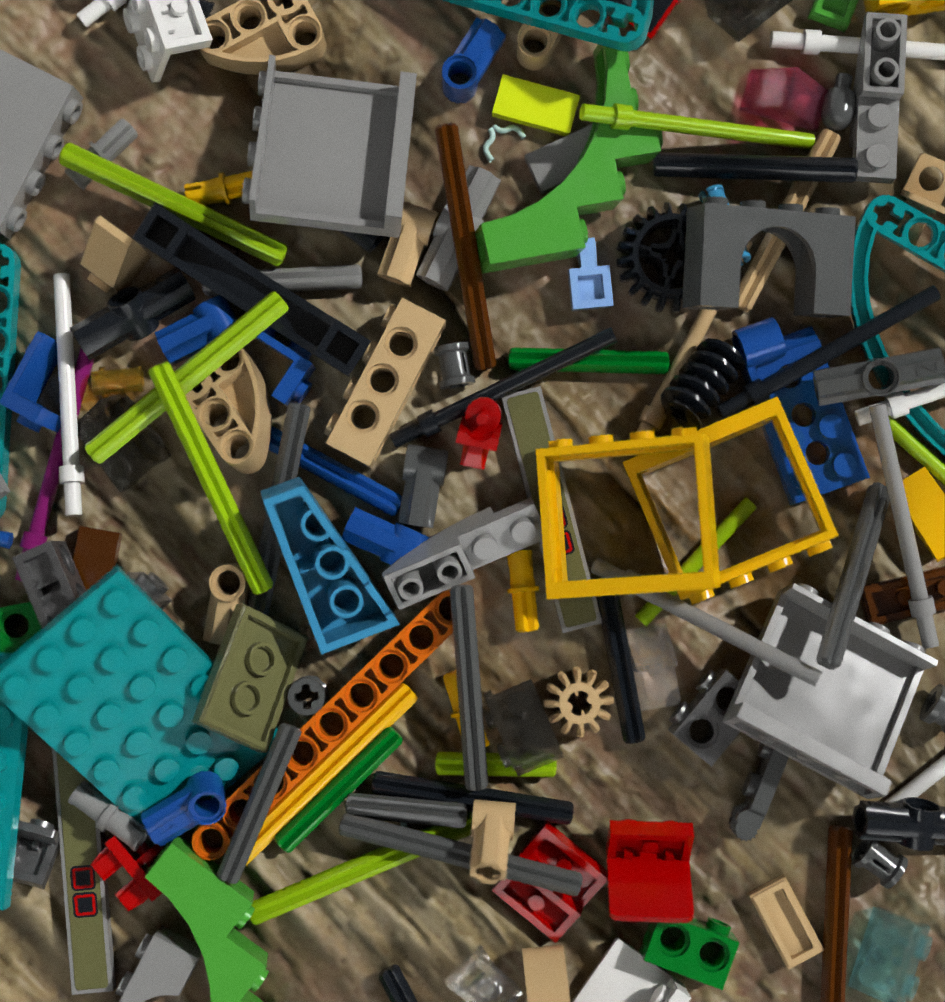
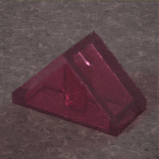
(784, 96)

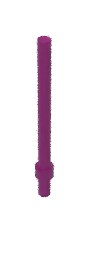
(50, 482)

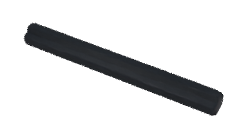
(755, 167)
(428, 789)

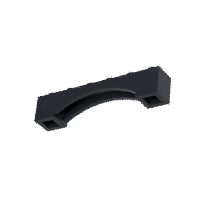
(246, 286)

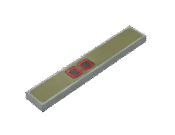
(530, 431)
(84, 890)

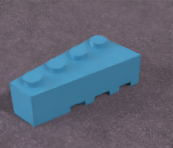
(328, 577)

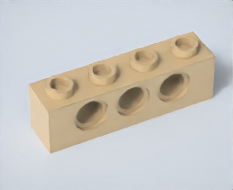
(401, 320)

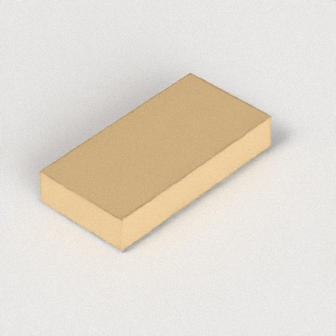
(785, 921)

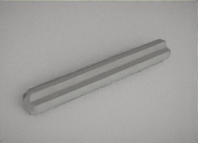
(312, 278)

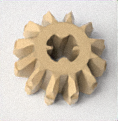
(591, 696)

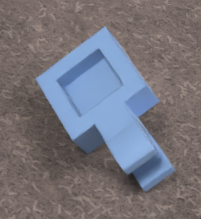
(590, 284)

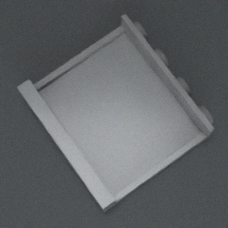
(32, 127)
(330, 152)
(853, 712)

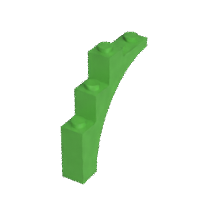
(552, 226)
(212, 912)

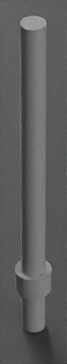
(921, 604)
(716, 627)

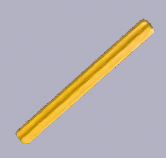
(333, 764)

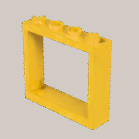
(718, 433)
(605, 447)

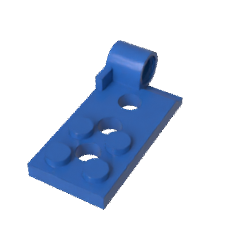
(764, 354)

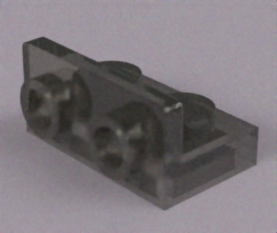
(523, 728)

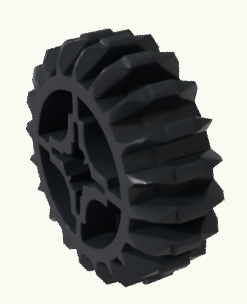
(653, 256)

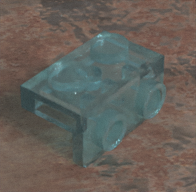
(890, 957)

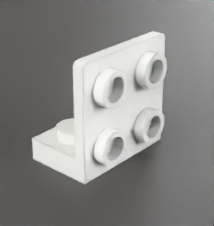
(165, 30)
(628, 978)

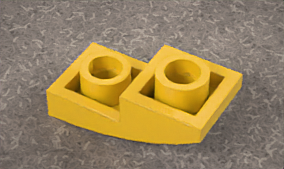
(927, 510)

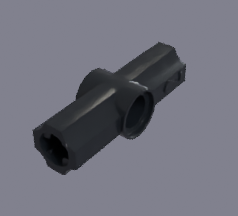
(133, 313)
(913, 823)

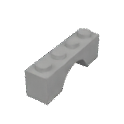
(163, 968)

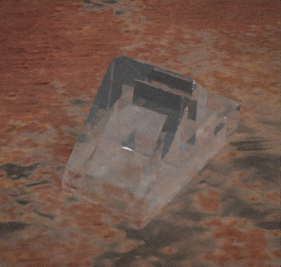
(654, 666)
(481, 981)

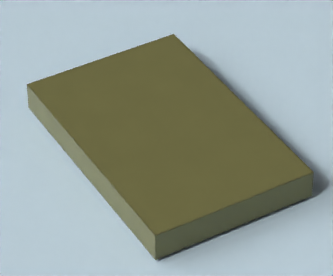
(250, 678)

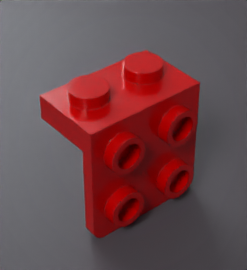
(649, 871)

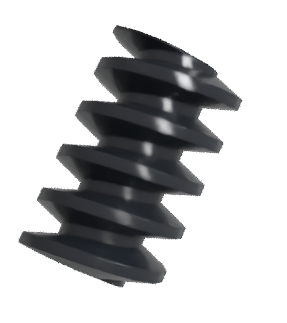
(702, 382)

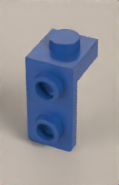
(28, 383)
(295, 383)

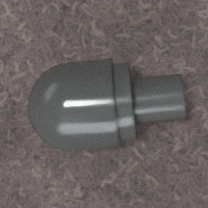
(839, 104)

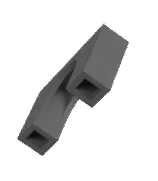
(818, 243)

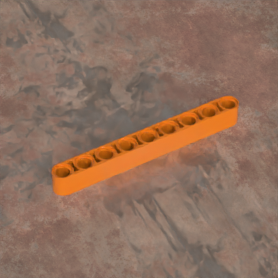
(350, 711)

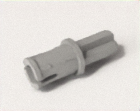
(108, 147)

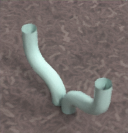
(517, 129)

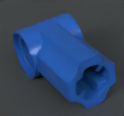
(472, 59)
(196, 330)
(380, 536)
(185, 810)

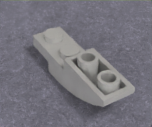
(878, 90)
(459, 549)

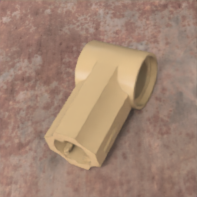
(404, 253)
(223, 602)
(491, 834)

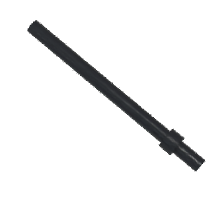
(760, 391)
(431, 422)

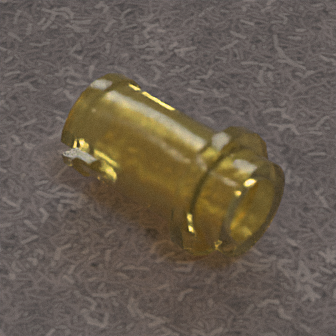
(117, 381)

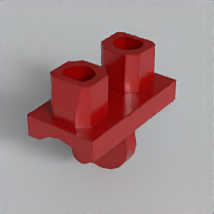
(479, 431)
(116, 856)

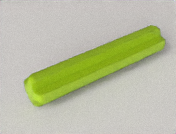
(452, 764)

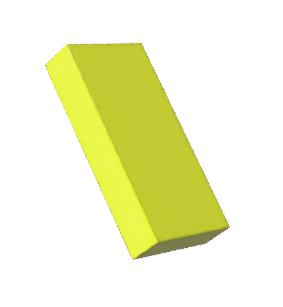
(535, 105)

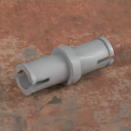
(108, 816)

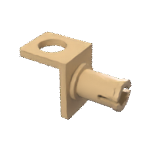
(921, 199)

